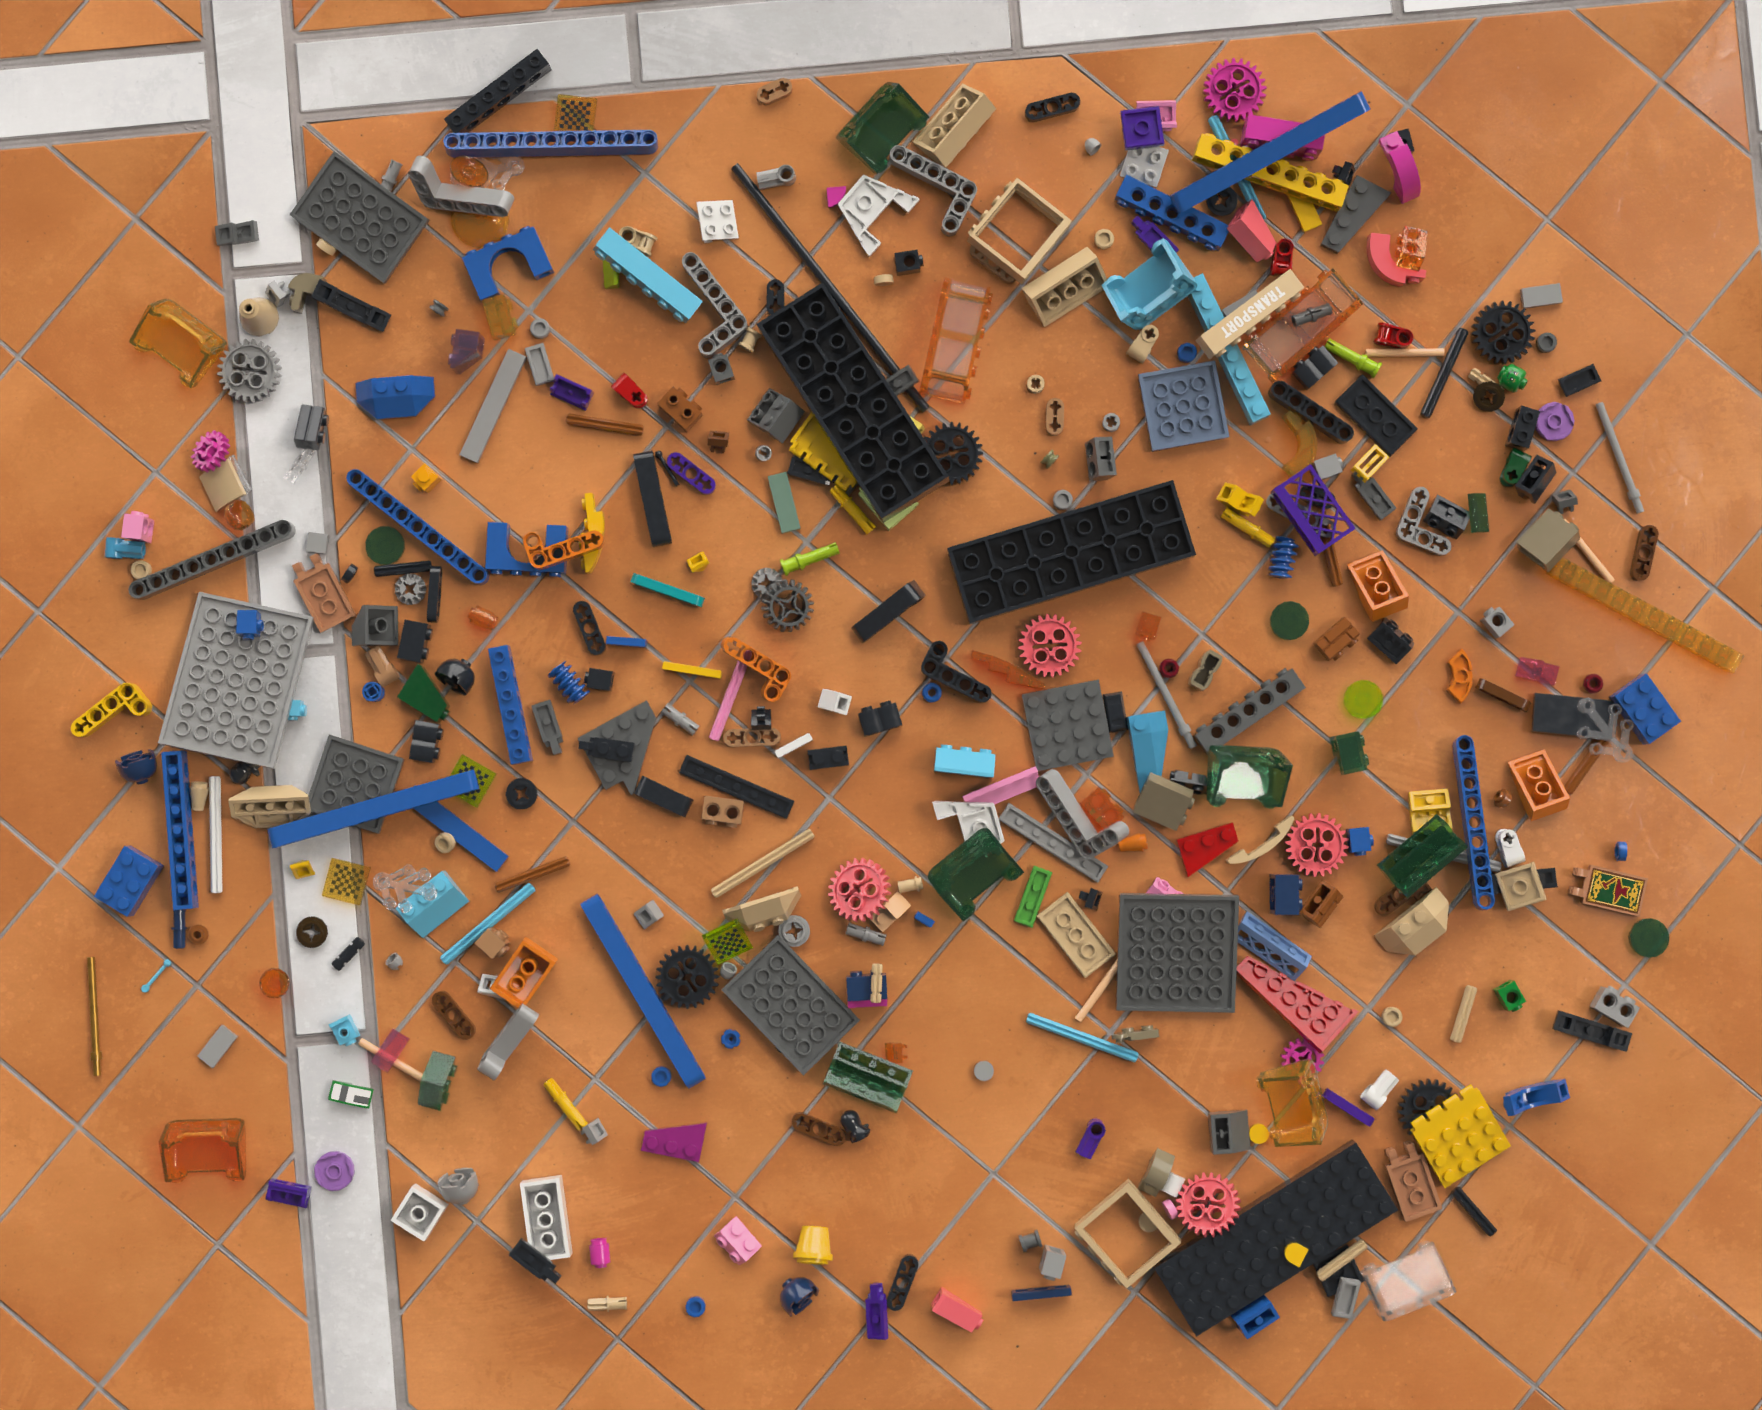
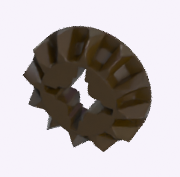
(1485, 403)
(305, 938)

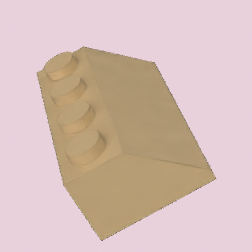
(954, 125)
(1065, 286)

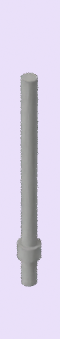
(1632, 493)
(1184, 728)

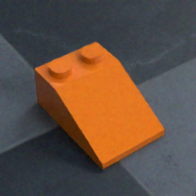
(1378, 586)
(1538, 785)
(523, 973)

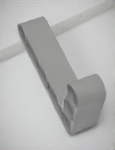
(938, 182)
(456, 197)
(718, 302)
(1074, 819)

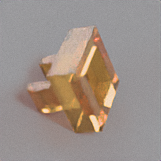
(893, 1052)

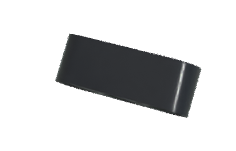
(663, 796)

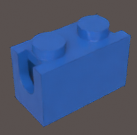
(1255, 1316)

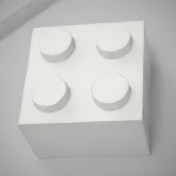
(419, 1212)

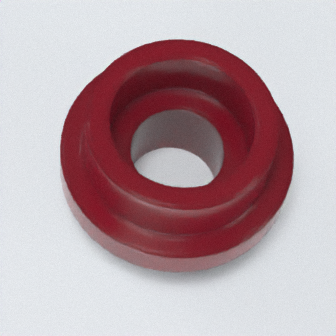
(1175, 668)
(1598, 680)

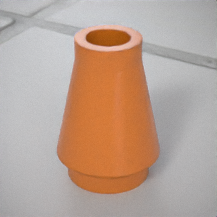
(1134, 843)

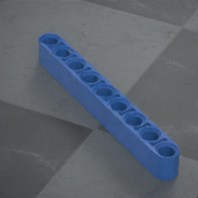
(411, 519)
(1470, 832)

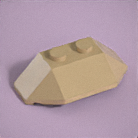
(270, 805)
(764, 911)
(1417, 925)

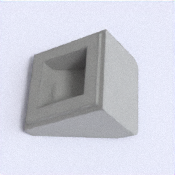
(648, 914)

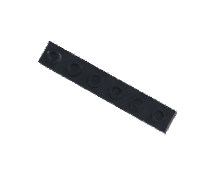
(498, 93)

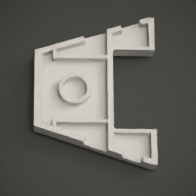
(865, 204)
(971, 816)

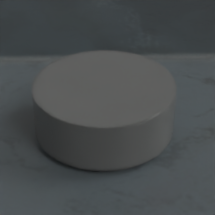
(1546, 342)

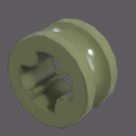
(1049, 459)

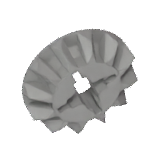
(759, 577)
(419, 589)
(802, 936)

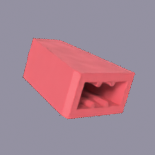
(1252, 231)
(956, 1310)

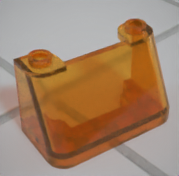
(203, 1147)

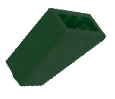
(424, 695)

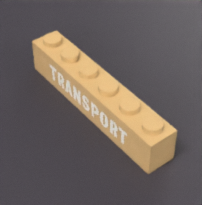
(1249, 314)

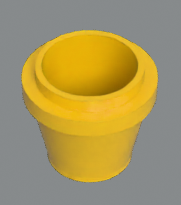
(813, 1246)

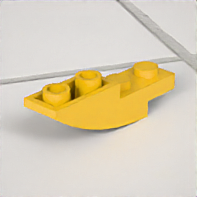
(594, 521)

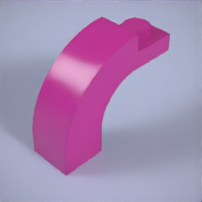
(1405, 172)

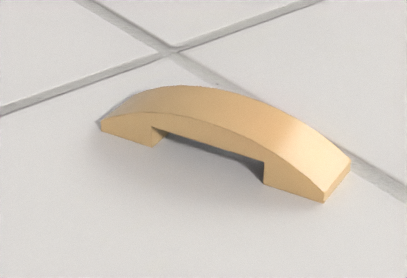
(1281, 828)

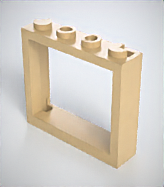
(1040, 204)
(1152, 1214)

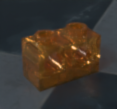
(1411, 248)
(1098, 813)

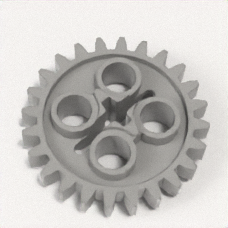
(252, 354)

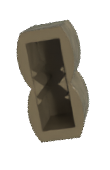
(1203, 675)

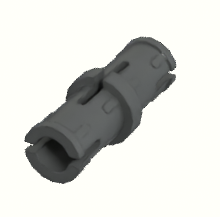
(1311, 315)

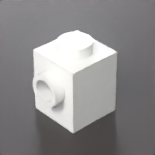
(834, 701)

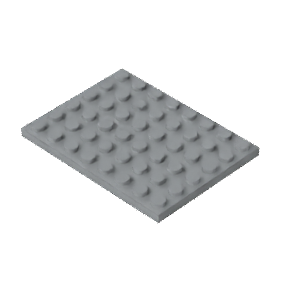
(233, 691)

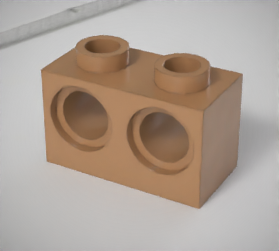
(723, 806)

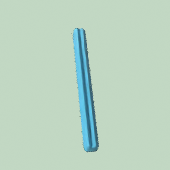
(1244, 185)
(489, 922)
(1082, 1037)

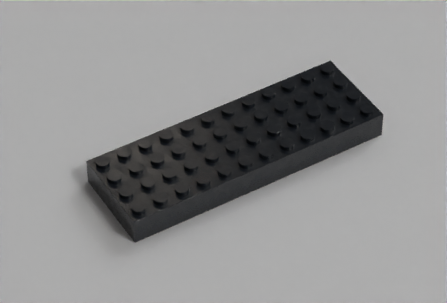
(853, 402)
(1071, 552)
(1313, 1208)

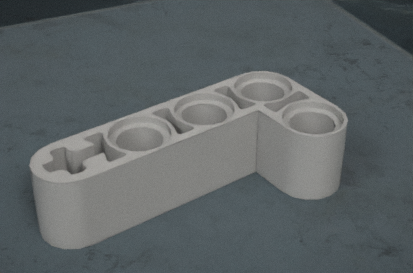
(506, 1041)

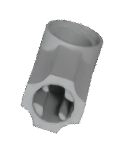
(773, 177)

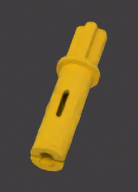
(852, 509)
(1247, 527)
(565, 1104)

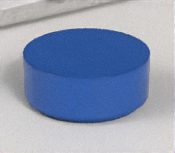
(1186, 352)
(1620, 851)
(661, 1076)
(695, 1306)

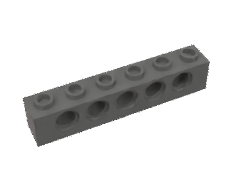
(1293, 686)

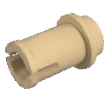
(910, 885)

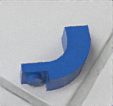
(1535, 1095)

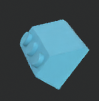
(964, 761)
(427, 914)

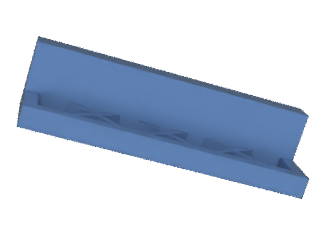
(1274, 944)

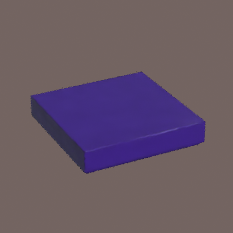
(1142, 128)

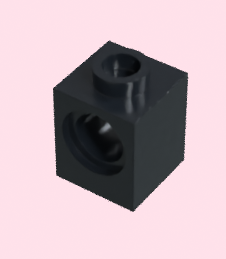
(901, 268)
(599, 679)

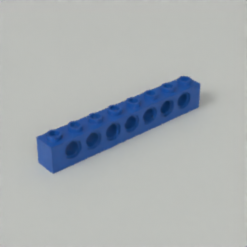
(180, 830)

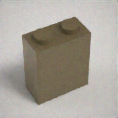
(1548, 539)
(1164, 801)

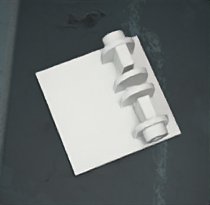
(1145, 164)
(717, 220)

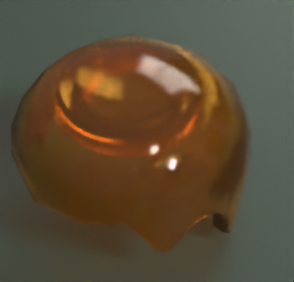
(239, 515)
(274, 983)

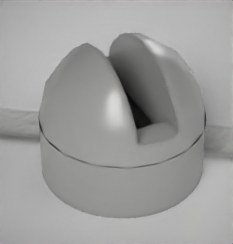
(1092, 146)
(763, 448)
(394, 961)
(728, 970)

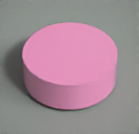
(1170, 1209)

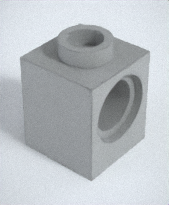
(1328, 466)
(1505, 622)

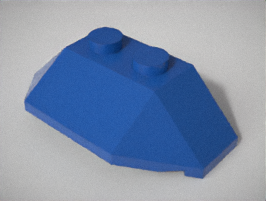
(395, 395)

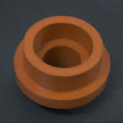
(1502, 798)
(204, 934)

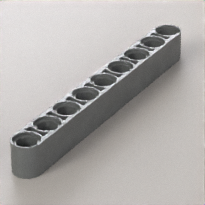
(203, 563)

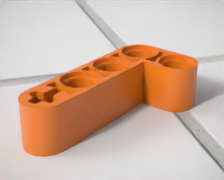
(566, 546)
(754, 663)

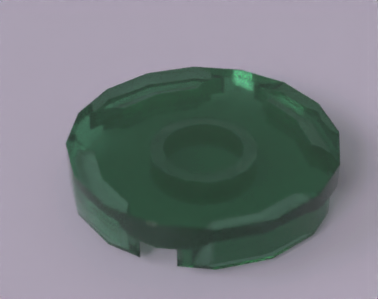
(385, 545)
(1289, 620)
(1649, 937)

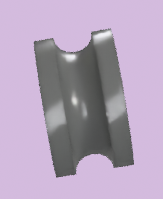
(439, 308)

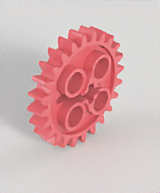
(1051, 663)
(1298, 843)
(850, 876)
(1211, 1187)

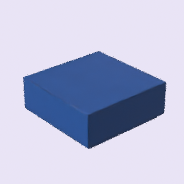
(924, 919)

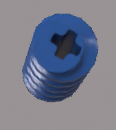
(1283, 558)
(568, 683)

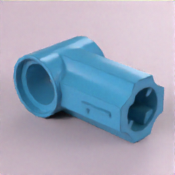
(119, 548)

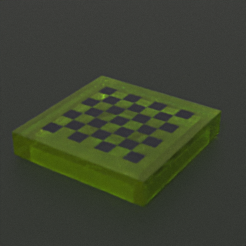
(484, 777)
(727, 941)

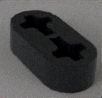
(770, 295)
(1319, 493)

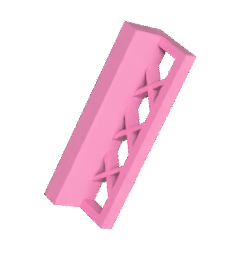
(1005, 788)

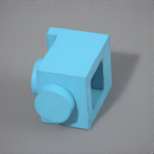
(297, 710)
(348, 1024)

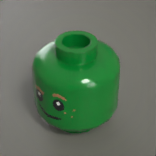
(1512, 378)

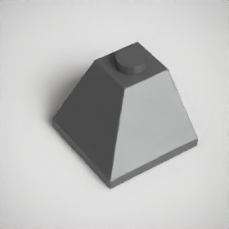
(376, 626)

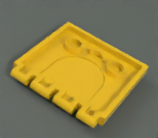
(819, 450)
(1459, 1135)

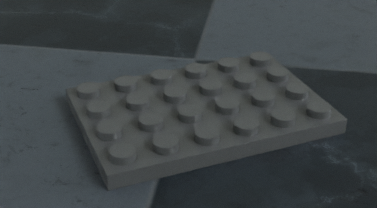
(359, 217)
(790, 1005)

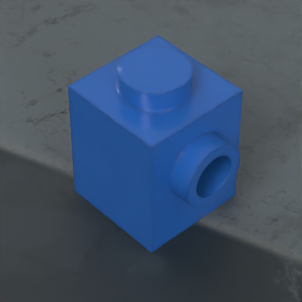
(249, 624)
(1359, 840)

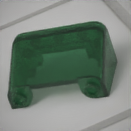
(882, 125)
(1247, 774)
(972, 870)

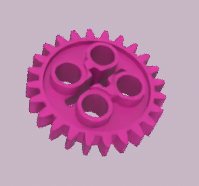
(1224, 76)

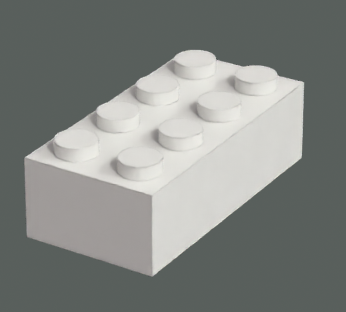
(546, 1216)

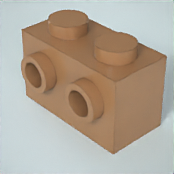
(494, 942)

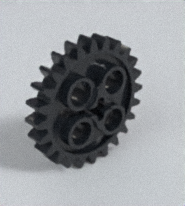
(1493, 317)
(946, 436)
(703, 967)
(1429, 1093)

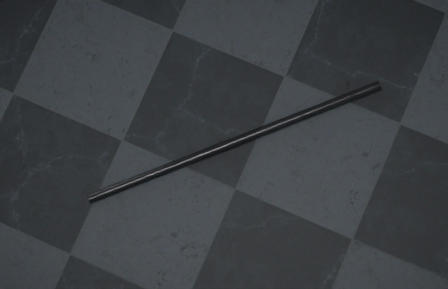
(823, 278)

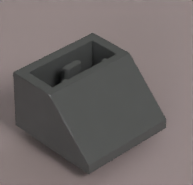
(776, 415)
(1228, 1131)

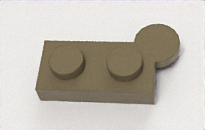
(1130, 1035)

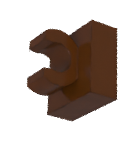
(718, 438)

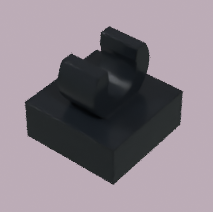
(1344, 173)
(761, 718)
(1092, 898)

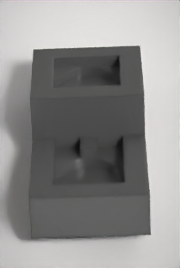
(236, 233)

